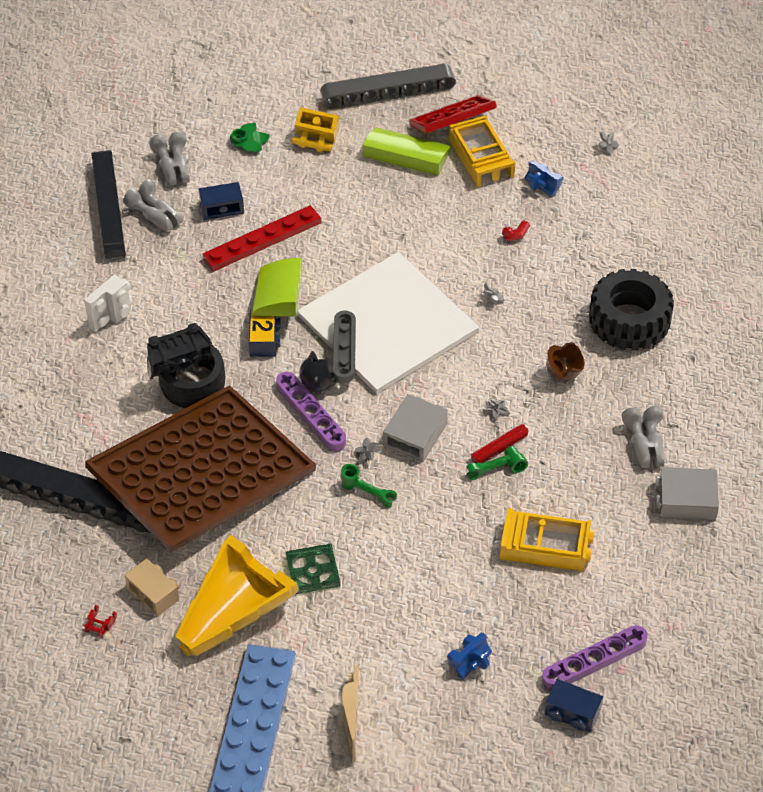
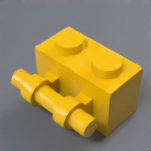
(317, 126)

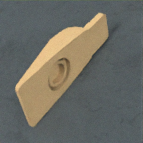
(350, 710)

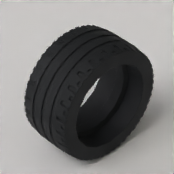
(187, 394)

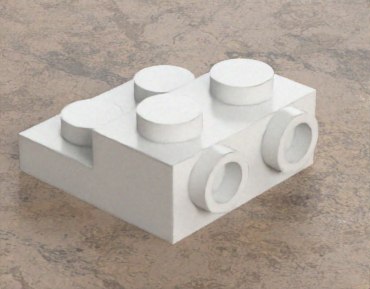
(108, 303)

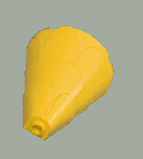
(231, 598)

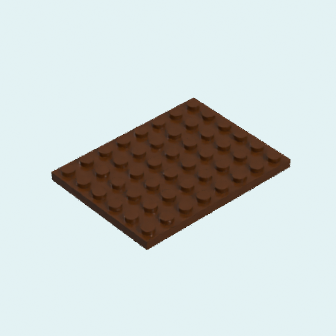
(200, 467)

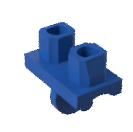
(542, 178)
(472, 656)

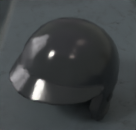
(315, 374)

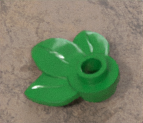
(249, 138)

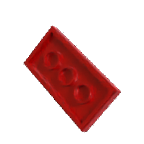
(452, 113)

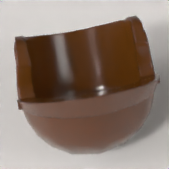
(565, 362)

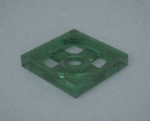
(309, 554)

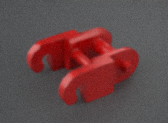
(106, 625)

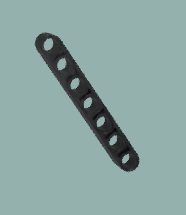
(108, 204)

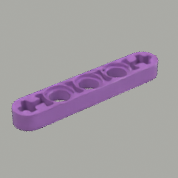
(311, 420)
(600, 648)

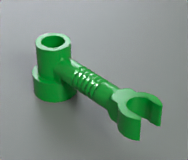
(512, 458)
(350, 479)

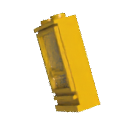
(480, 149)
(546, 540)

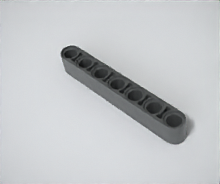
(387, 86)

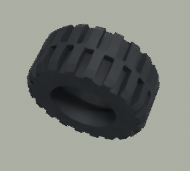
(626, 329)

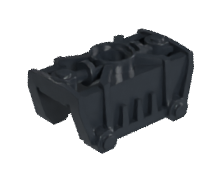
(178, 351)

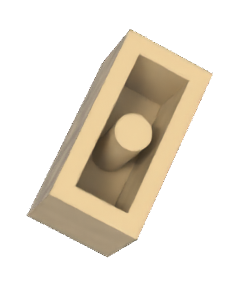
(152, 587)

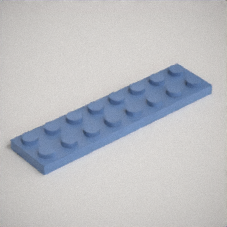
(253, 720)

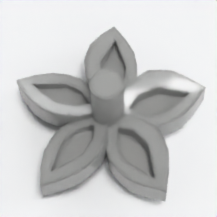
(608, 142)
(493, 294)
(497, 408)
(366, 450)

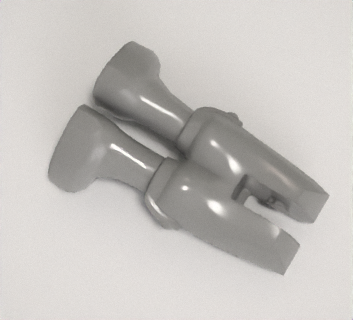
(170, 166)
(159, 213)
(645, 445)

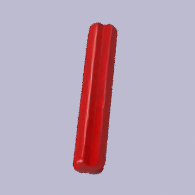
(499, 444)

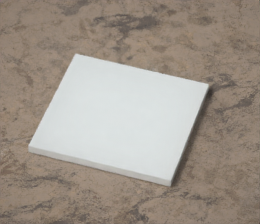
(398, 321)

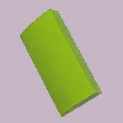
(406, 150)
(278, 288)

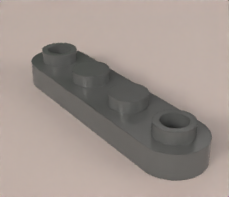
(344, 346)

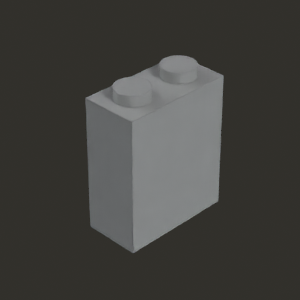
(415, 427)
(687, 493)

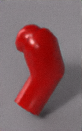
(511, 235)

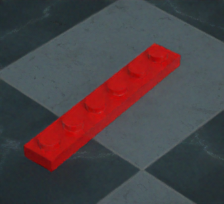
(261, 238)

